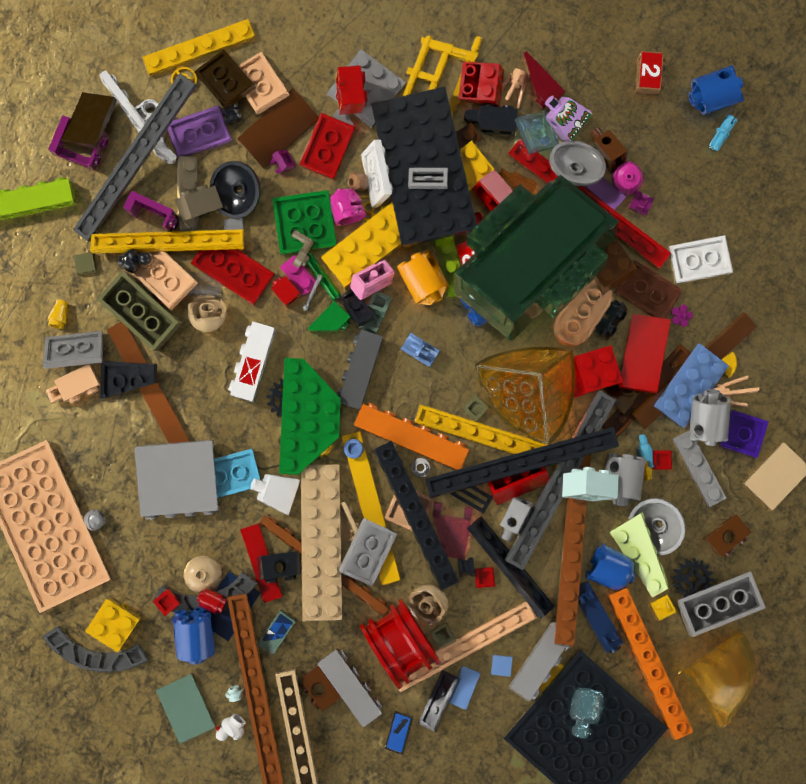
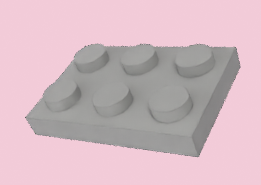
(73, 349)
(367, 552)

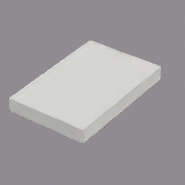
(700, 259)

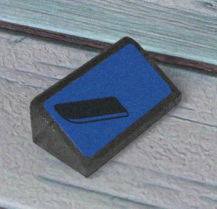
(399, 732)

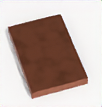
(649, 292)

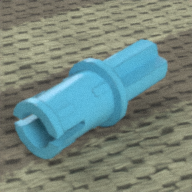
(723, 132)

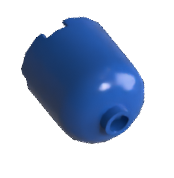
(611, 568)

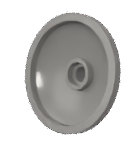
(577, 163)
(672, 533)

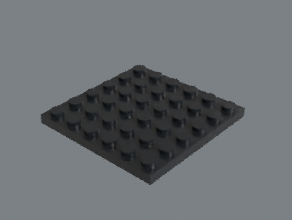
(614, 743)

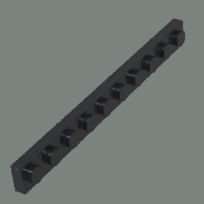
(522, 462)

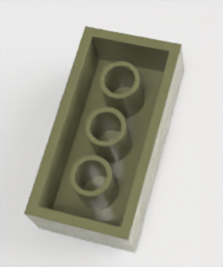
(140, 311)

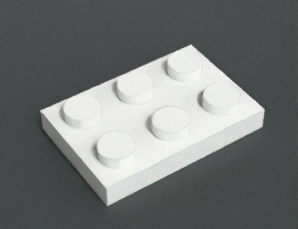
(377, 172)

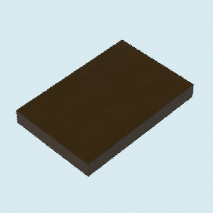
(224, 79)
(89, 120)

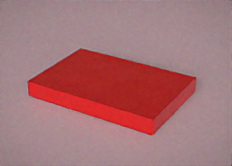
(327, 146)

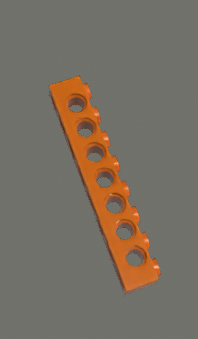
(649, 663)

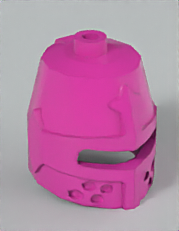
(628, 178)
(346, 207)

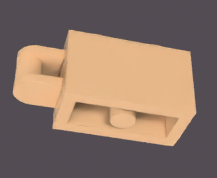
(75, 385)

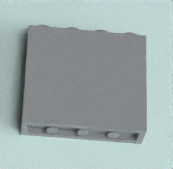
(176, 479)

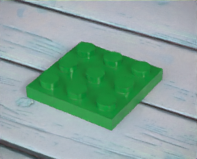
(307, 214)

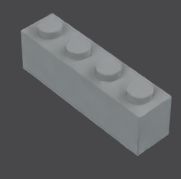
(538, 665)
(350, 687)

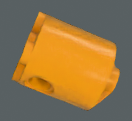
(424, 278)

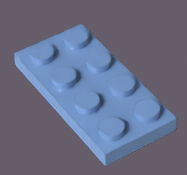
(697, 374)

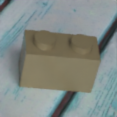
(199, 202)

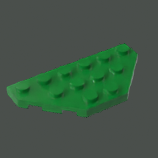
(308, 416)

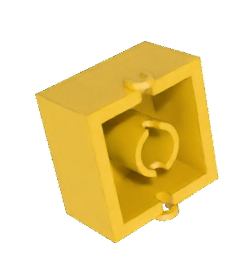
(113, 624)

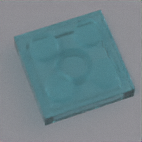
(536, 132)

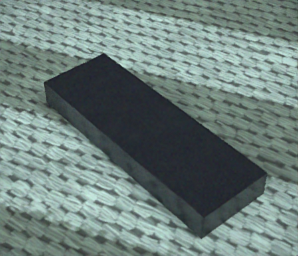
(439, 700)

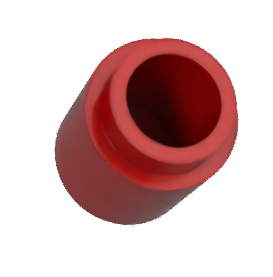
(211, 601)

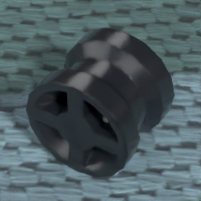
(233, 114)
(466, 567)

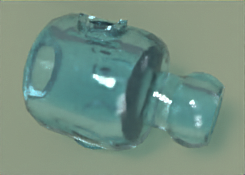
(586, 710)

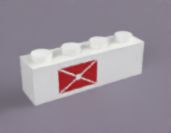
(253, 361)

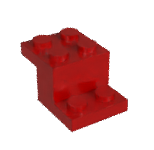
(595, 371)

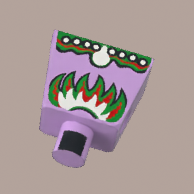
(566, 117)

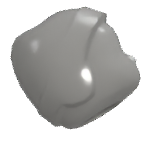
(94, 520)

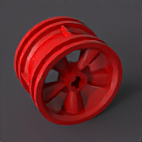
(399, 644)

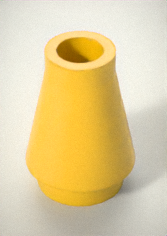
(58, 316)

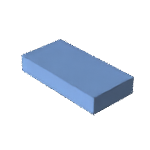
(465, 687)

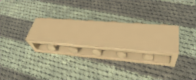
(296, 727)

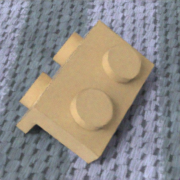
(347, 524)

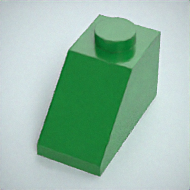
(331, 320)

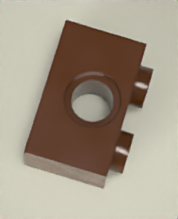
(716, 537)
(323, 700)

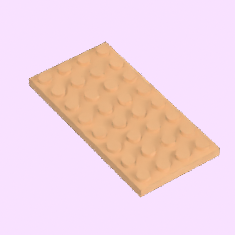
(47, 528)

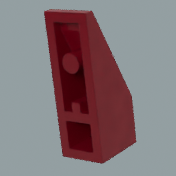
(541, 82)

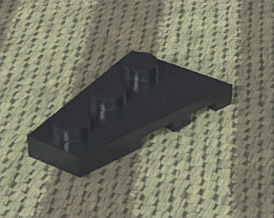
(125, 377)

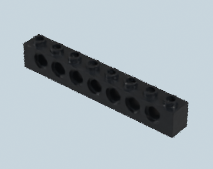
(416, 515)

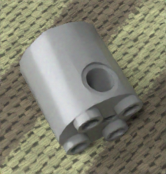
(710, 417)
(630, 476)

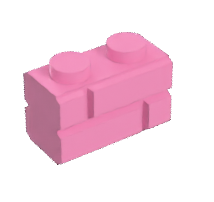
(372, 279)

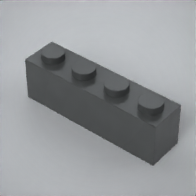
(360, 369)

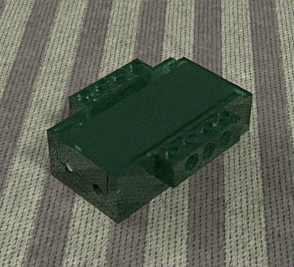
(534, 255)

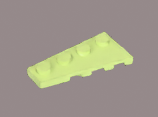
(635, 542)

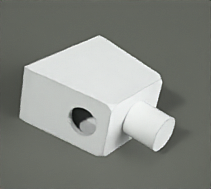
(276, 491)

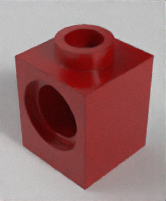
(285, 290)

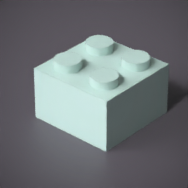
(590, 485)

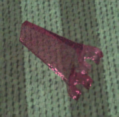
(452, 531)

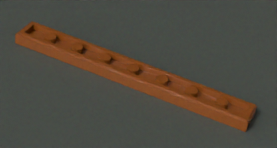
(153, 393)

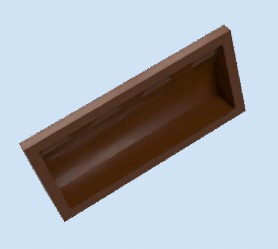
(278, 128)

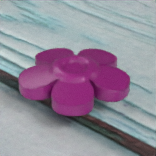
(681, 315)

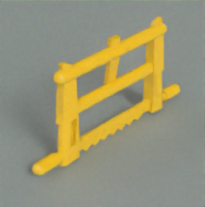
(446, 50)

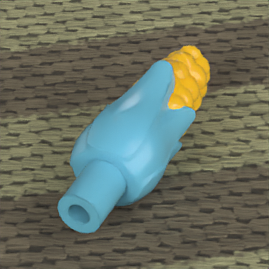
(645, 450)

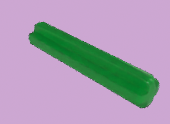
(325, 280)

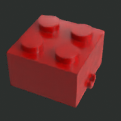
(350, 90)

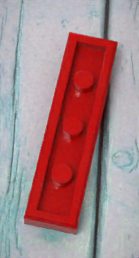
(257, 547)

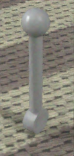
(306, 307)

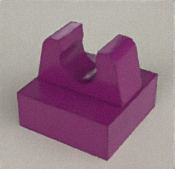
(283, 160)
(641, 203)

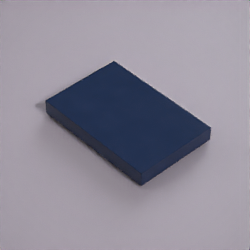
(222, 623)

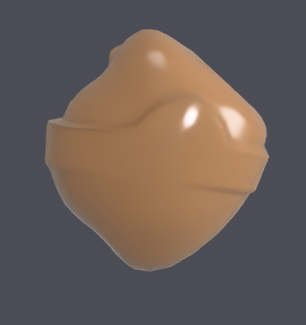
(358, 181)

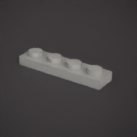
(699, 469)

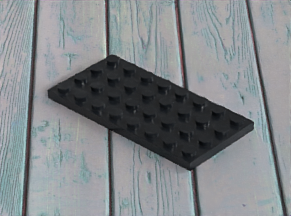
(421, 134)

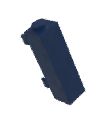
(598, 619)

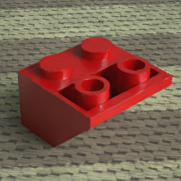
(481, 83)

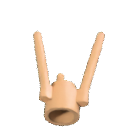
(516, 79)
(725, 391)

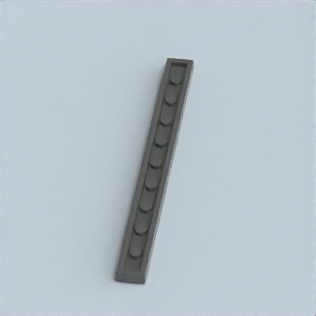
(135, 156)
(552, 492)

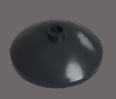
(228, 182)

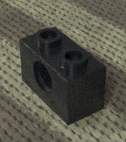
(290, 564)

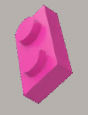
(298, 276)

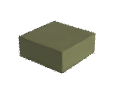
(84, 263)
(475, 408)
(443, 636)

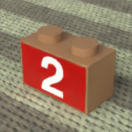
(650, 72)

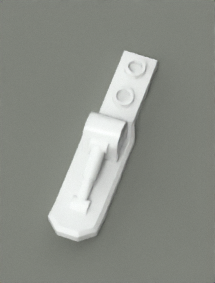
(137, 115)

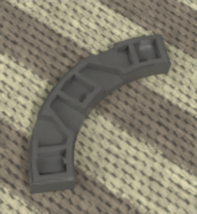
(241, 585)
(91, 659)

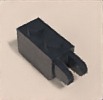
(493, 119)

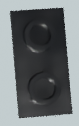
(616, 313)

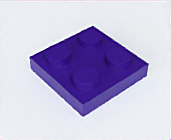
(745, 434)

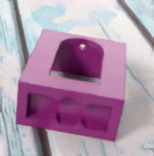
(56, 147)
(136, 202)

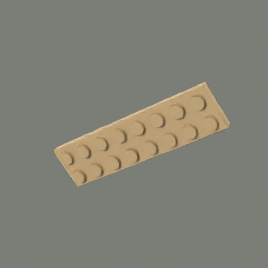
(321, 543)

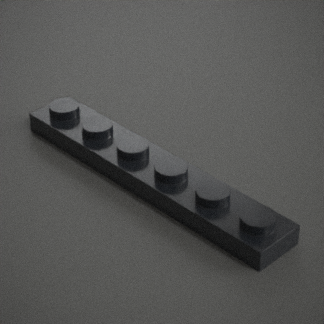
(519, 578)

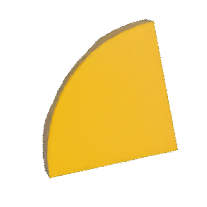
(731, 361)

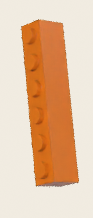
(411, 437)

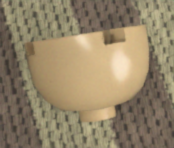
(207, 313)
(202, 573)
(428, 604)

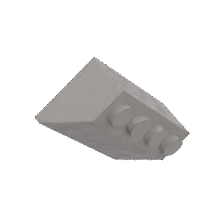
(720, 604)

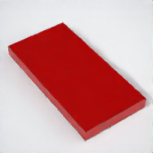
(235, 272)
(644, 353)

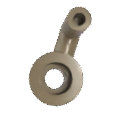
(302, 258)

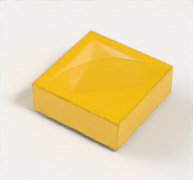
(663, 607)

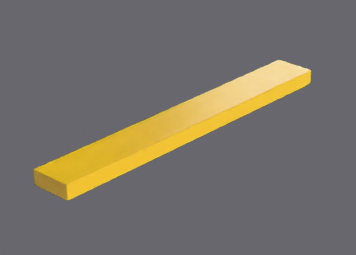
(167, 241)
(474, 431)
(370, 504)

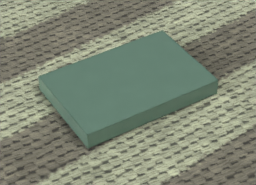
(185, 708)

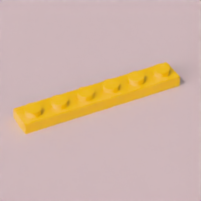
(198, 47)

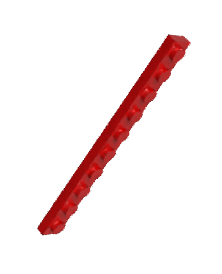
(626, 231)

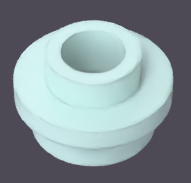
(235, 693)

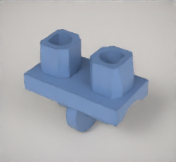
(420, 350)

